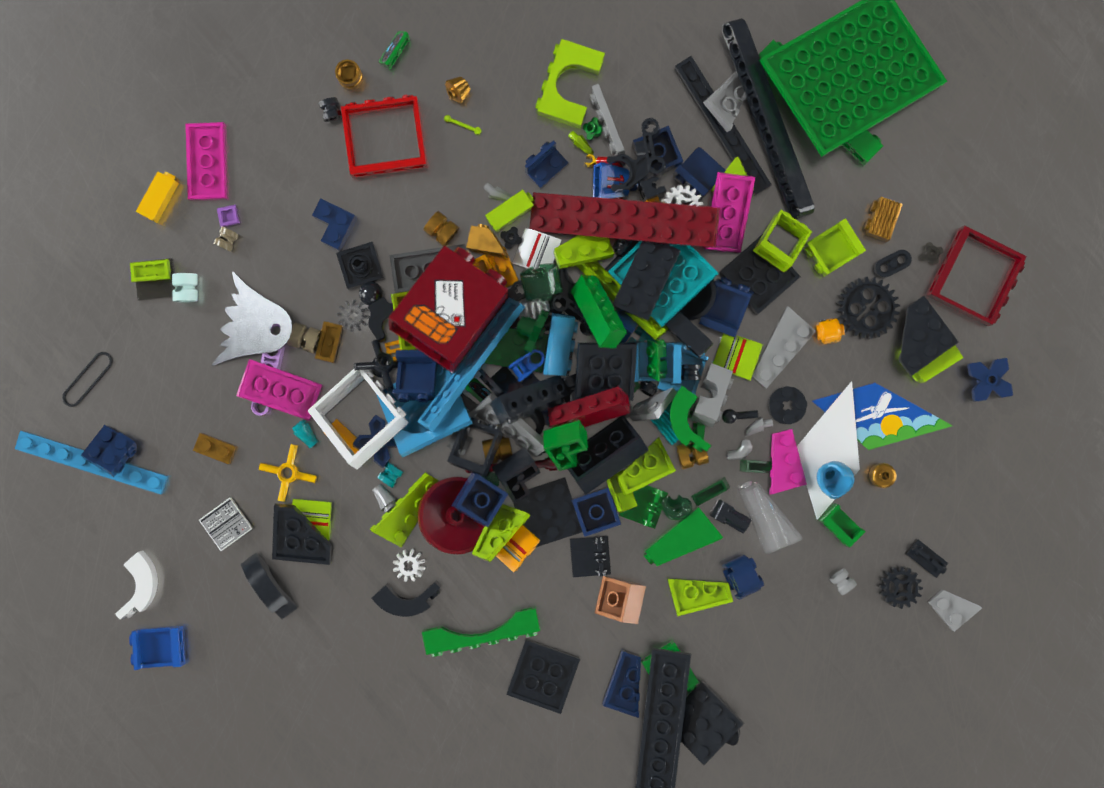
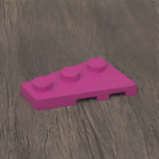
(786, 463)

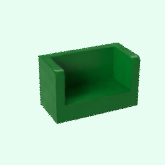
(842, 525)

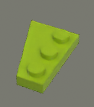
(582, 250)
(499, 532)
(698, 595)

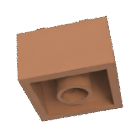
(620, 600)

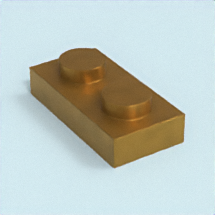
(329, 342)
(214, 448)

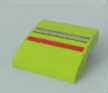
(738, 355)
(317, 513)

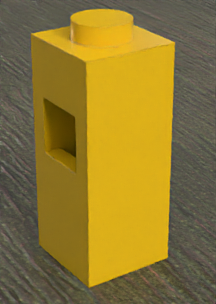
(158, 196)

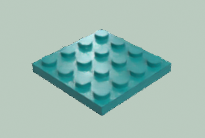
(686, 280)

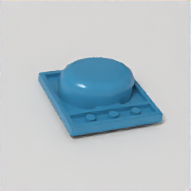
(414, 435)

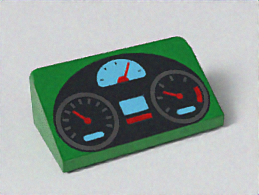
(394, 49)
(477, 389)

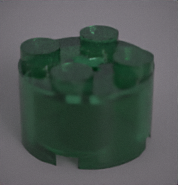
(541, 282)

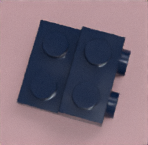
(110, 450)

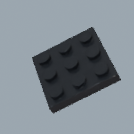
(760, 275)
(605, 369)
(550, 512)
(543, 676)
(707, 723)

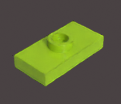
(150, 270)

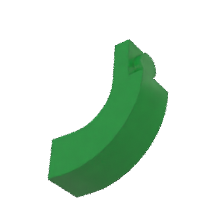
(679, 413)

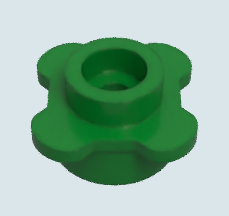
(596, 131)

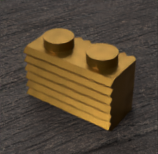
(882, 219)

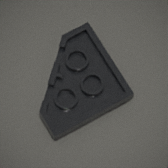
(923, 336)
(297, 537)

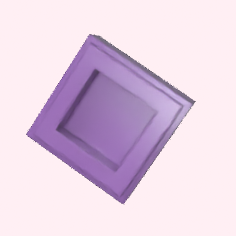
(228, 216)

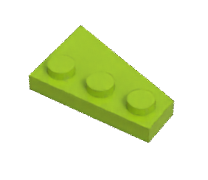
(646, 469)

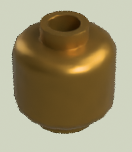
(889, 475)

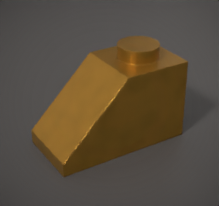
(484, 241)

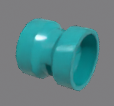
(390, 474)

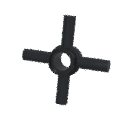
(381, 365)

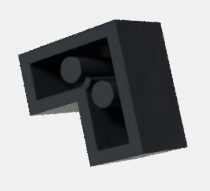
(515, 472)

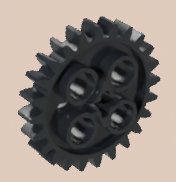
(880, 319)

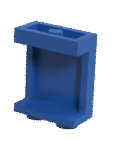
(157, 647)

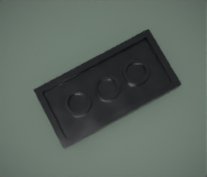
(646, 279)

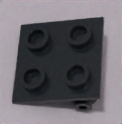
(590, 556)

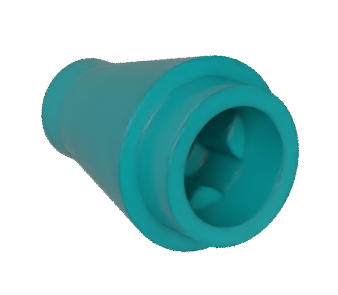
(304, 433)

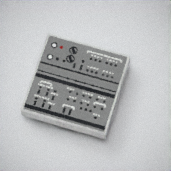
(225, 524)

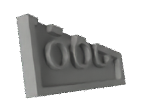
(784, 344)

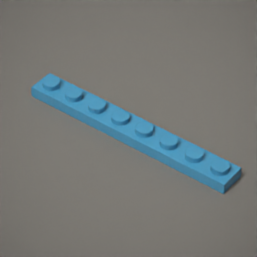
(470, 364)
(72, 457)

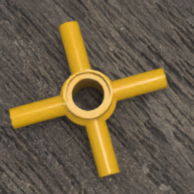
(295, 473)

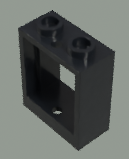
(454, 457)

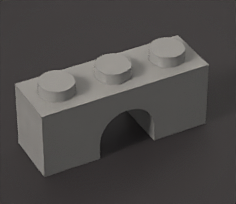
(708, 409)

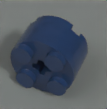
(742, 576)

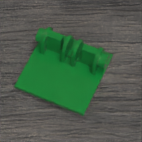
(648, 507)

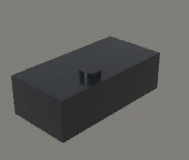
(607, 454)

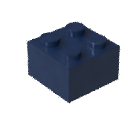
(665, 148)
(479, 499)
(596, 511)

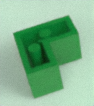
(564, 443)

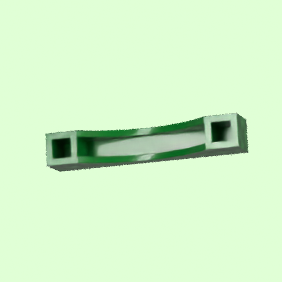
(442, 639)

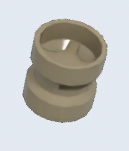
(226, 238)

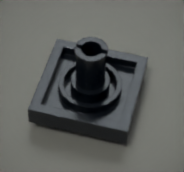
(360, 265)

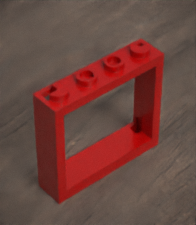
(370, 106)

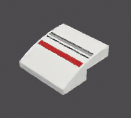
(535, 249)

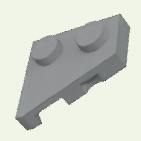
(653, 407)
(953, 609)

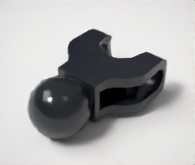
(380, 309)

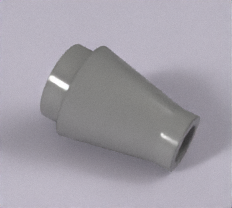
(385, 499)

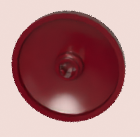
(443, 524)

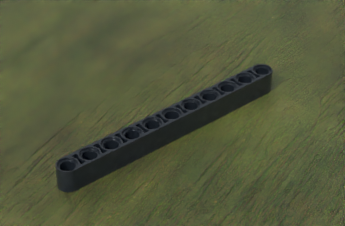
(768, 118)

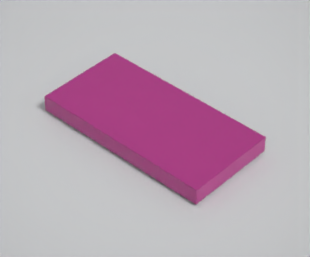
(206, 161)
(733, 198)
(278, 389)

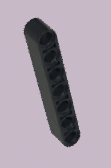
(683, 328)

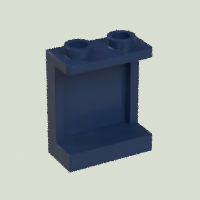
(728, 307)
(415, 377)

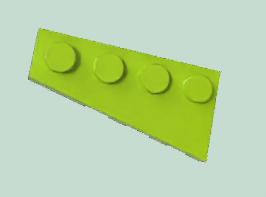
(404, 516)

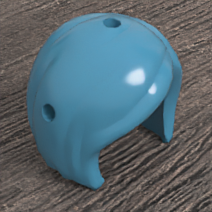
(836, 483)

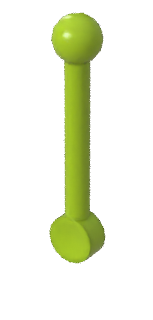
(477, 130)

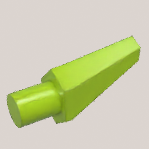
(581, 142)

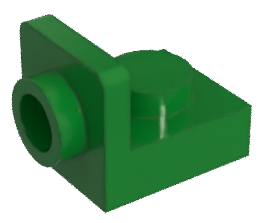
(697, 428)

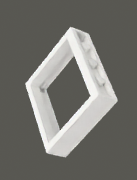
(335, 395)

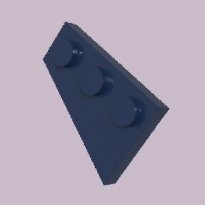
(624, 685)

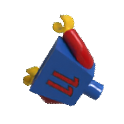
(606, 175)

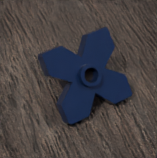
(996, 384)
(382, 456)

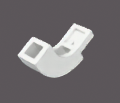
(146, 584)

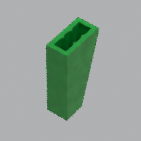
(682, 538)

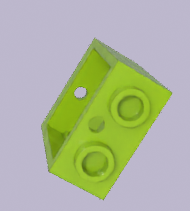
(775, 255)

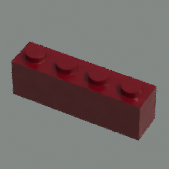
(591, 409)

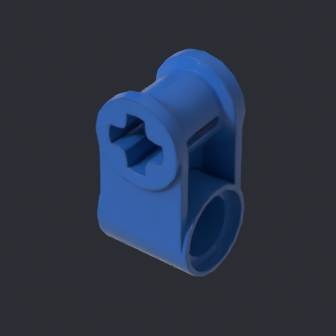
(526, 365)

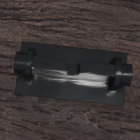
(927, 559)

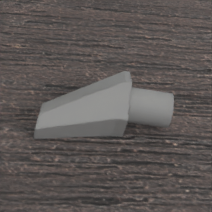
(497, 193)
(758, 426)

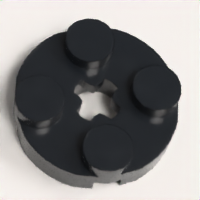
(776, 405)

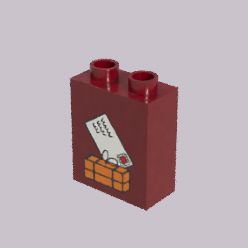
(449, 307)

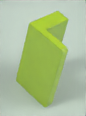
(622, 502)

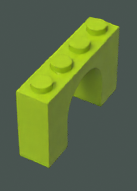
(568, 56)

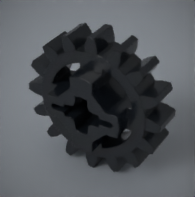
(895, 592)

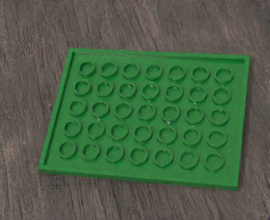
(852, 72)

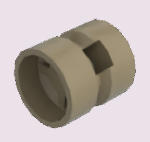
(304, 337)

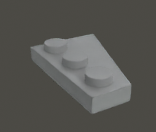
(726, 101)

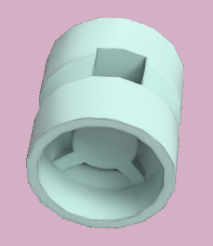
(185, 287)

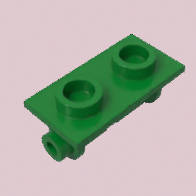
(656, 368)

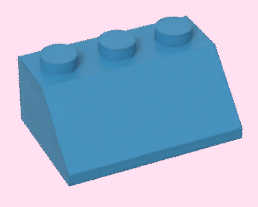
(560, 345)

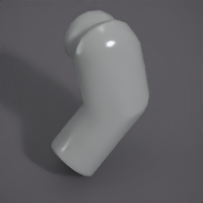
(742, 452)

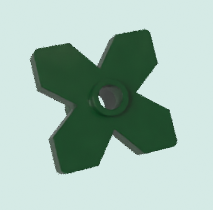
(532, 329)

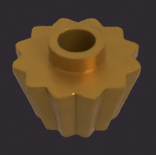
(457, 89)

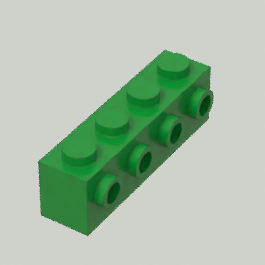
(598, 311)

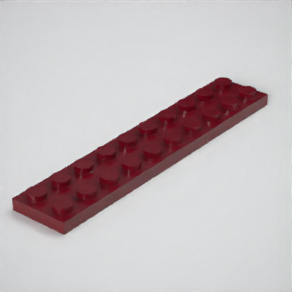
(625, 219)

